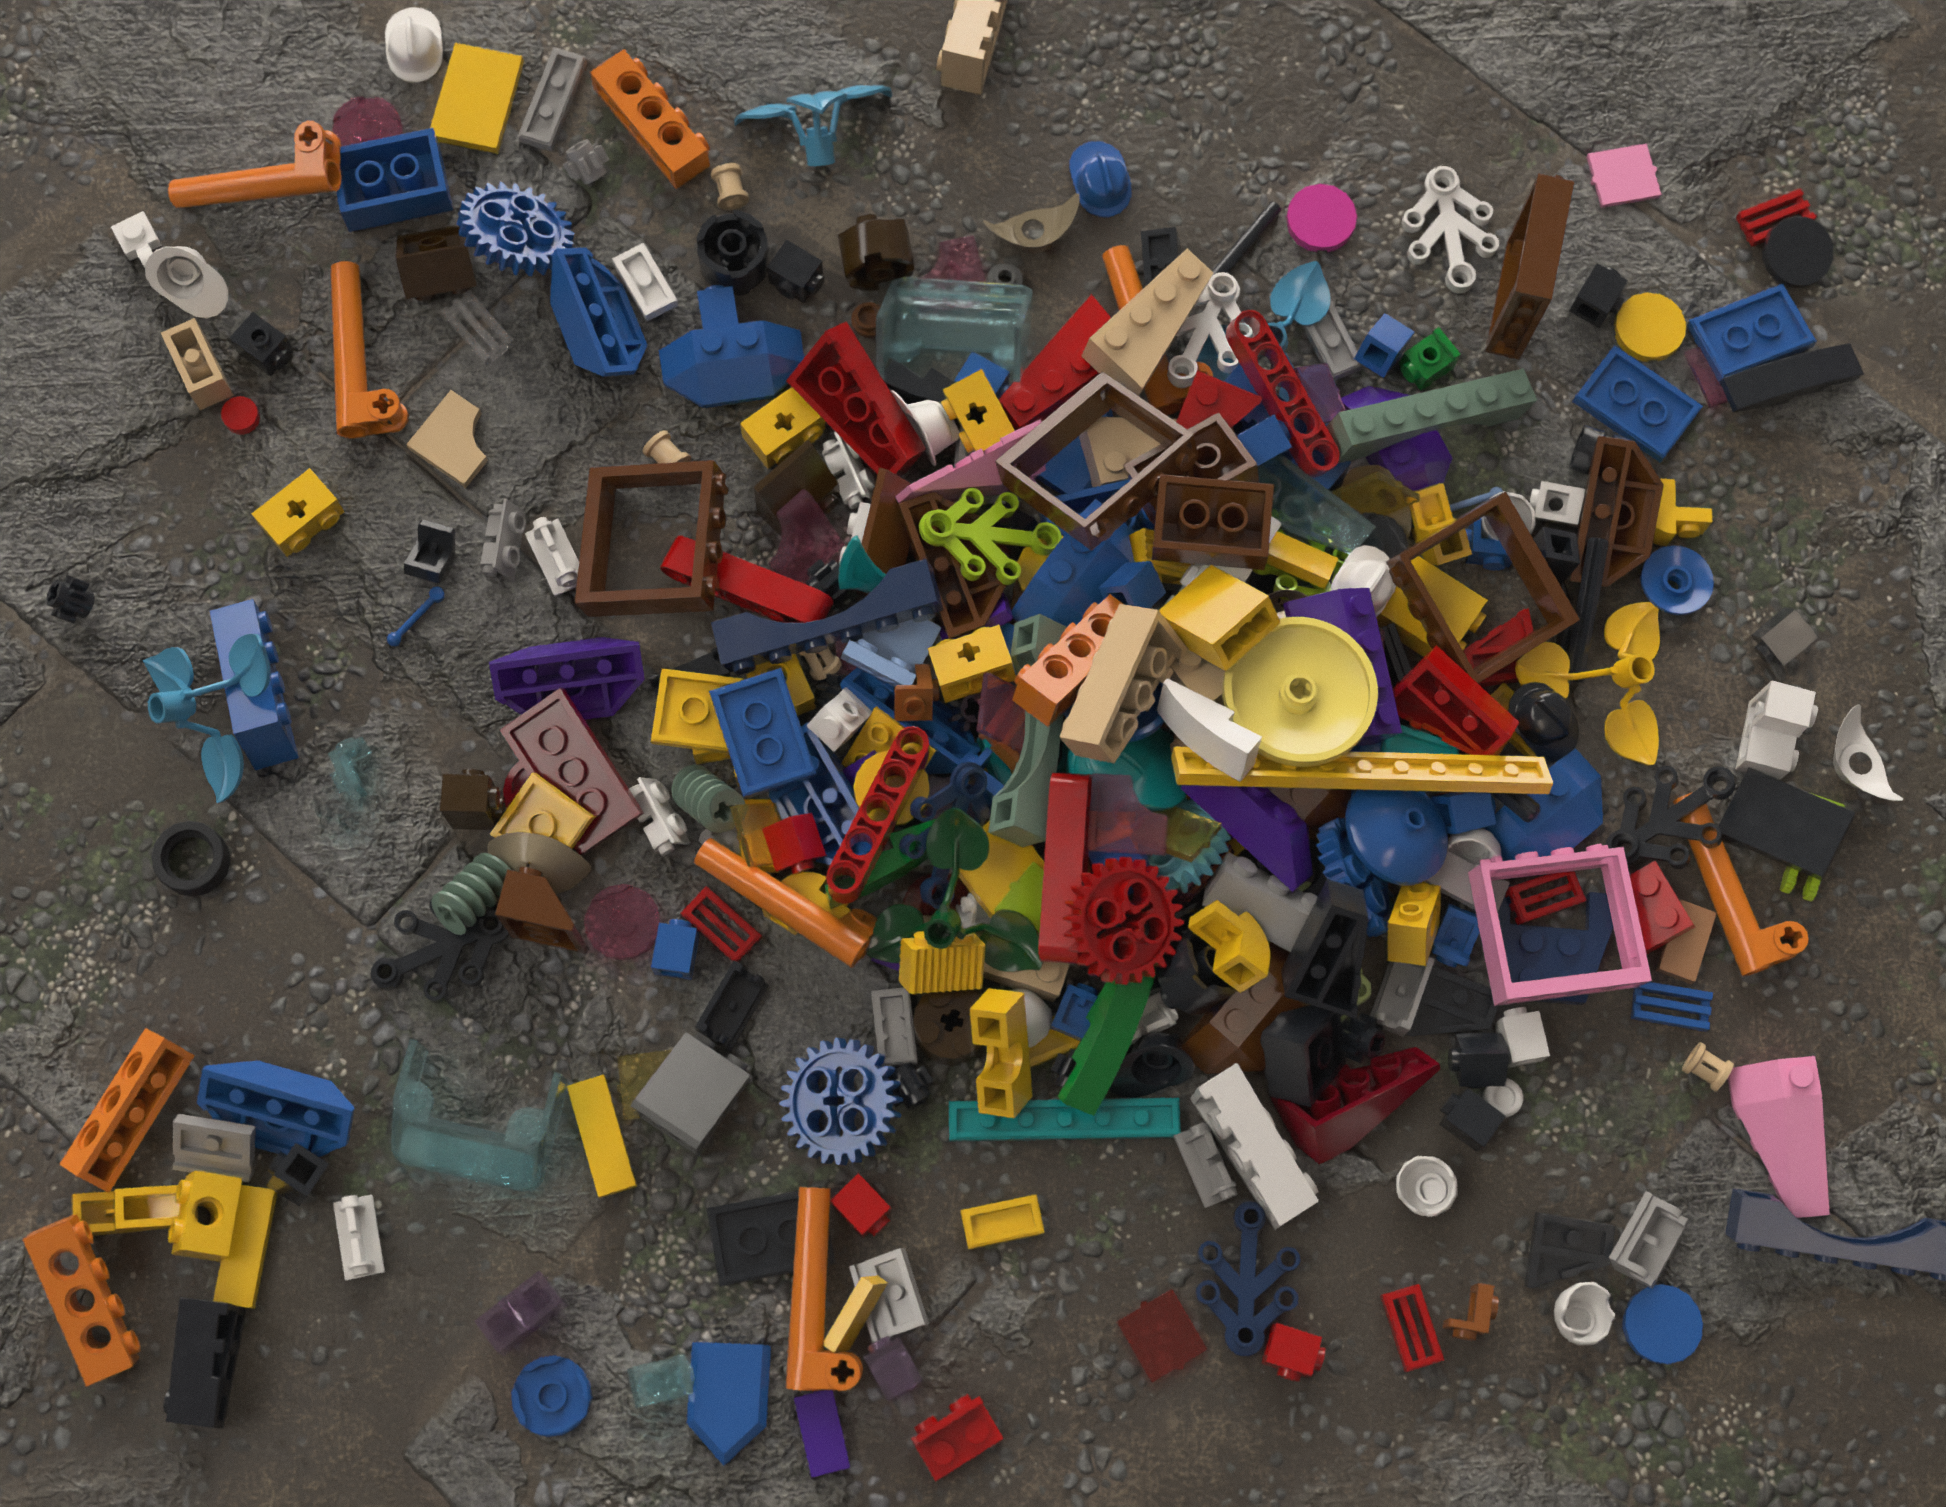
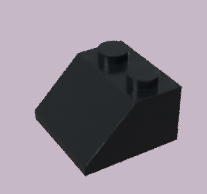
(1302, 1053)

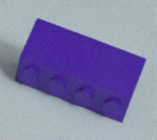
(1354, 613)

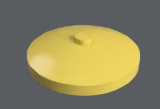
(1303, 692)

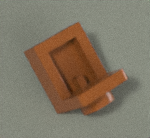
(916, 700)
(1481, 1309)

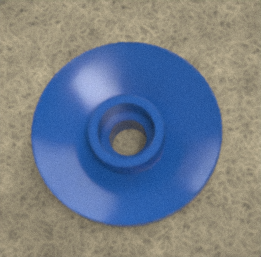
(1687, 570)

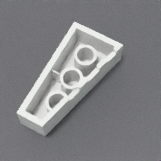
(1255, 1146)

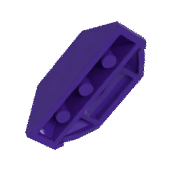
(1414, 461)
(593, 671)
(1262, 826)

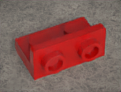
(956, 1437)

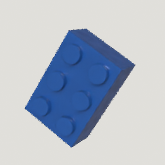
(392, 180)

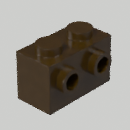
(471, 800)

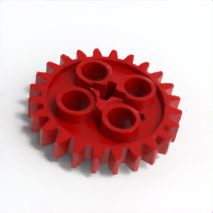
(1136, 951)

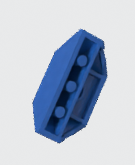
(594, 314)
(732, 362)
(1071, 576)
(945, 737)
(825, 796)
(1566, 813)
(280, 1103)

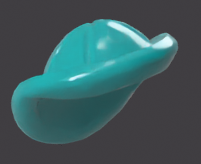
(1145, 761)

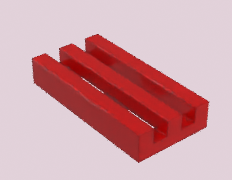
(1800, 206)
(1518, 904)
(744, 946)
(1422, 1360)

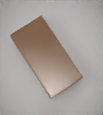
(1684, 955)

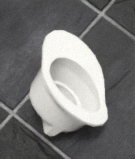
(414, 44)
(187, 281)
(930, 424)
(1364, 569)

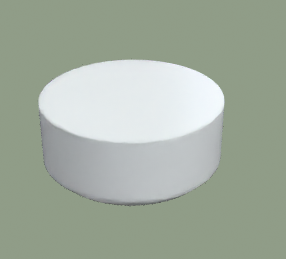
(1506, 1098)

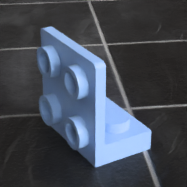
(894, 653)

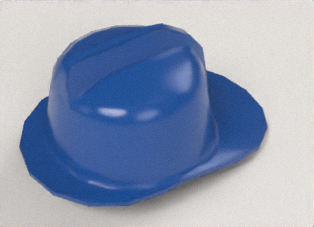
(1100, 178)

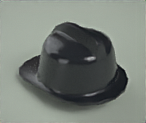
(1544, 720)
(1153, 1065)

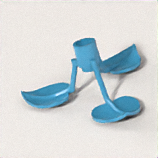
(817, 141)
(1298, 296)
(176, 703)

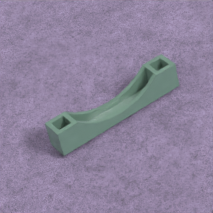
(1479, 401)
(1022, 804)

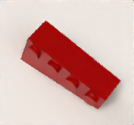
(1057, 370)
(856, 402)

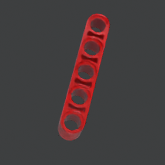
(1283, 376)
(752, 586)
(874, 832)
(1063, 862)

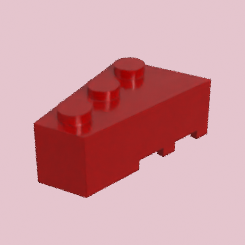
(1453, 706)

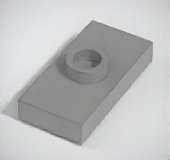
(894, 1026)

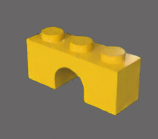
(1001, 1025)

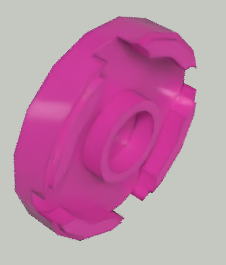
(1321, 218)

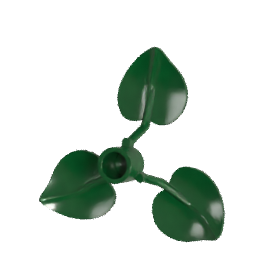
(1009, 939)

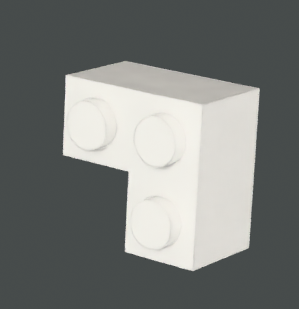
(1772, 726)

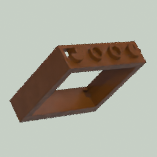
(1529, 266)
(1065, 426)
(597, 535)
(1529, 565)

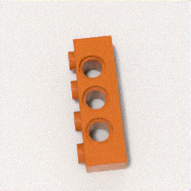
(678, 161)
(1061, 668)
(126, 1110)
(92, 1357)

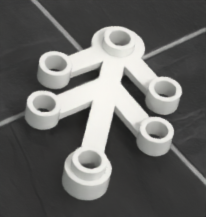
(1450, 224)
(1206, 325)

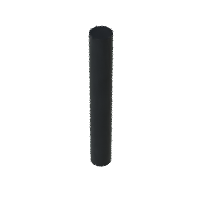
(1248, 238)

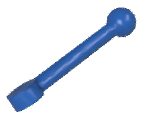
(436, 595)

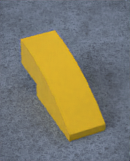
(127, 1209)

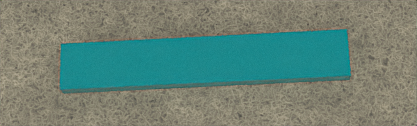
(1057, 1121)

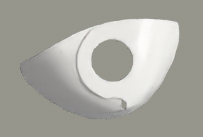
(1851, 740)

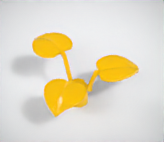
(1636, 634)

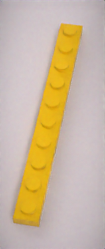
(1381, 772)

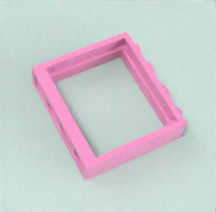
(1623, 912)

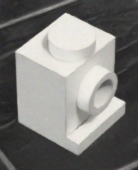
(1570, 496)
(839, 719)

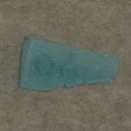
(1311, 509)

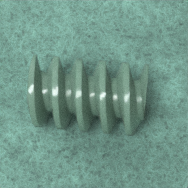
(705, 798)
(470, 893)

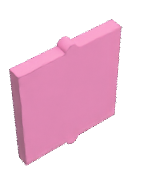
(1623, 175)

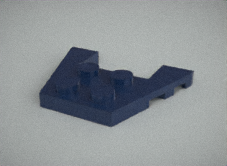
(1557, 952)

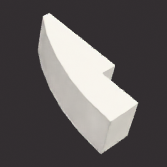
(1208, 729)

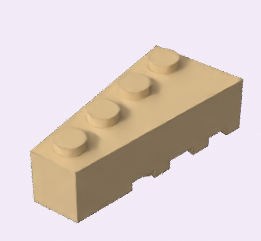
(1110, 445)

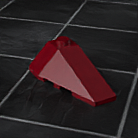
(1355, 1102)

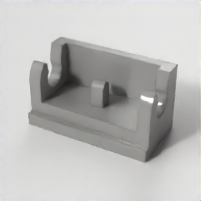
(1400, 995)
(1648, 1240)

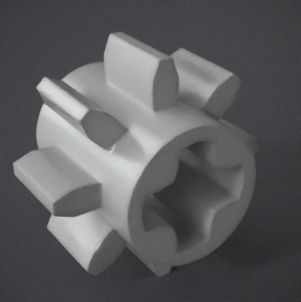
(586, 161)

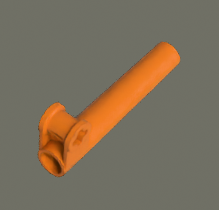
(313, 172)
(1126, 286)
(357, 409)
(842, 937)
(1751, 947)
(807, 1361)

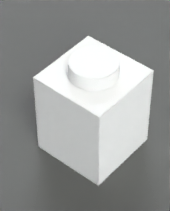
(1523, 1036)

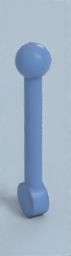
(1475, 500)

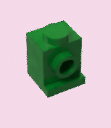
(1442, 358)

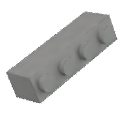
(1272, 904)

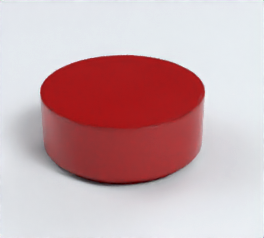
(240, 415)

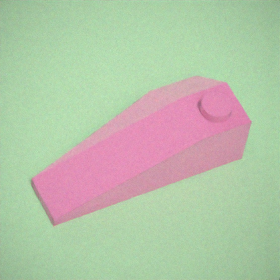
(973, 471)
(1786, 1127)

